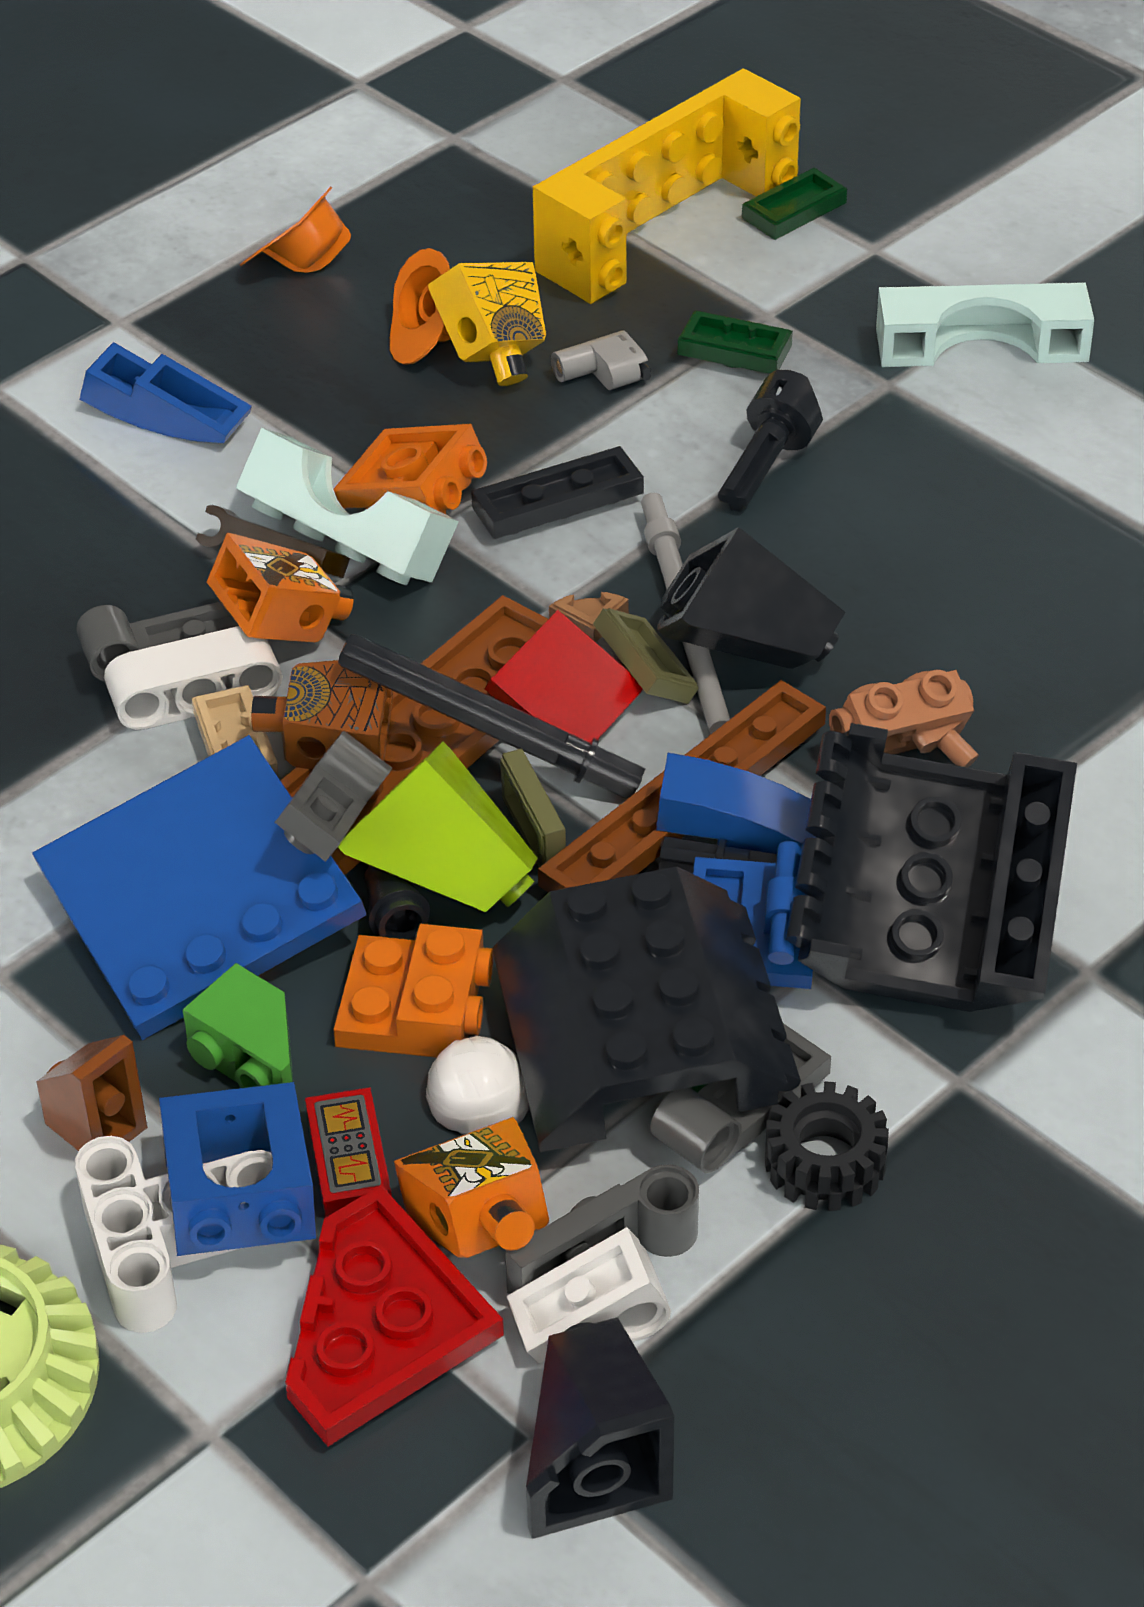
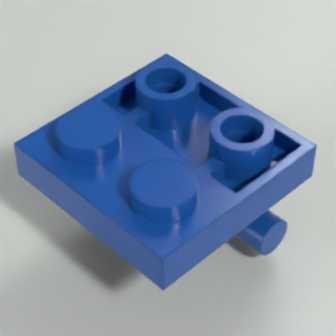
(768, 897)

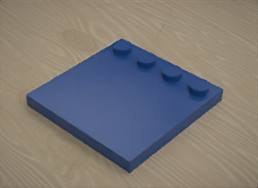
(193, 884)

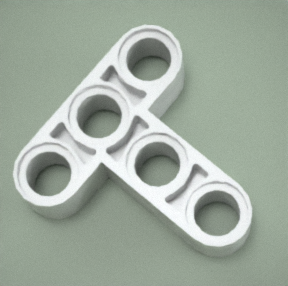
(135, 1225)

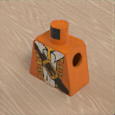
(276, 590)
(475, 1190)

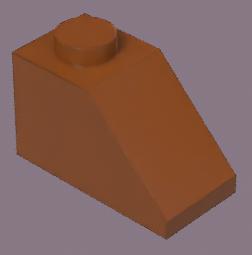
(94, 1093)

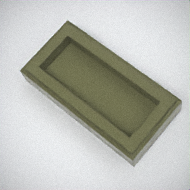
(646, 655)
(531, 807)

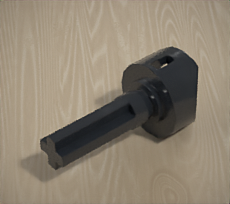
(779, 423)

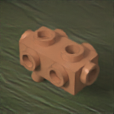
(919, 713)

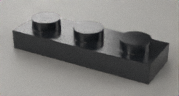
(557, 492)

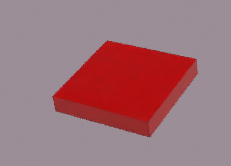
(566, 680)

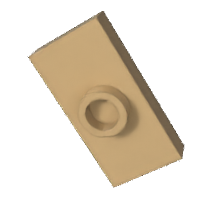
(226, 718)

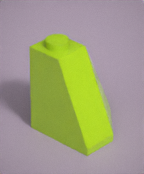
(444, 836)

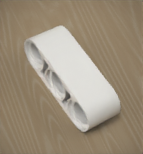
(159, 681)

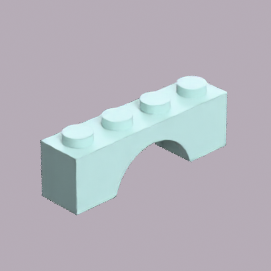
(1042, 319)
(394, 531)

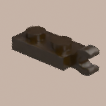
(330, 561)

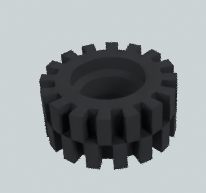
(825, 1175)

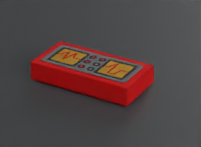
(346, 1146)

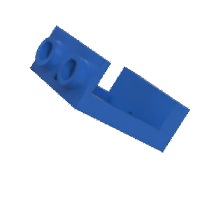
(226, 1124)

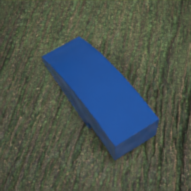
(161, 397)
(730, 805)

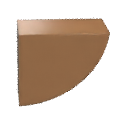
(585, 611)

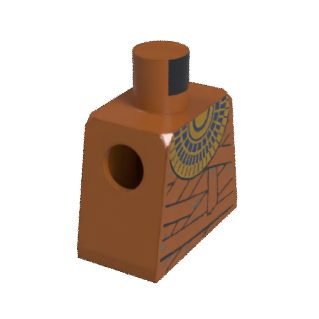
(318, 708)

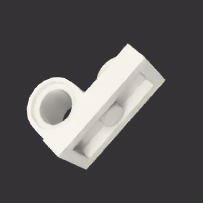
(593, 1287)

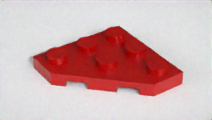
(380, 1317)

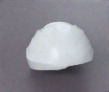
(476, 1085)

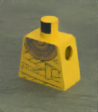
(492, 314)

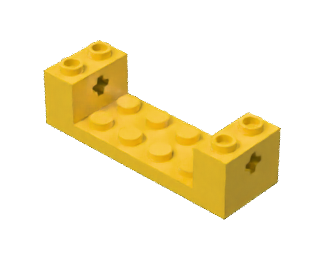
(729, 131)

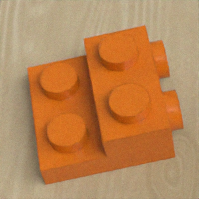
(416, 463)
(414, 992)

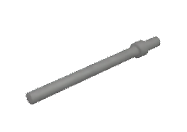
(664, 543)

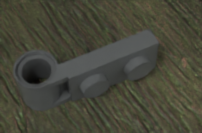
(108, 634)
(332, 797)
(707, 1123)
(655, 1206)

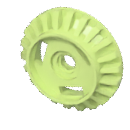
(44, 1364)

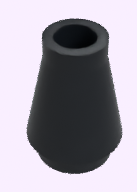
(394, 905)

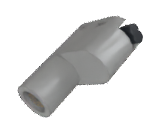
(612, 359)

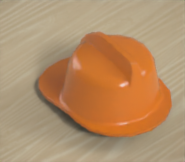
(311, 241)
(415, 317)

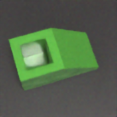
(241, 1029)

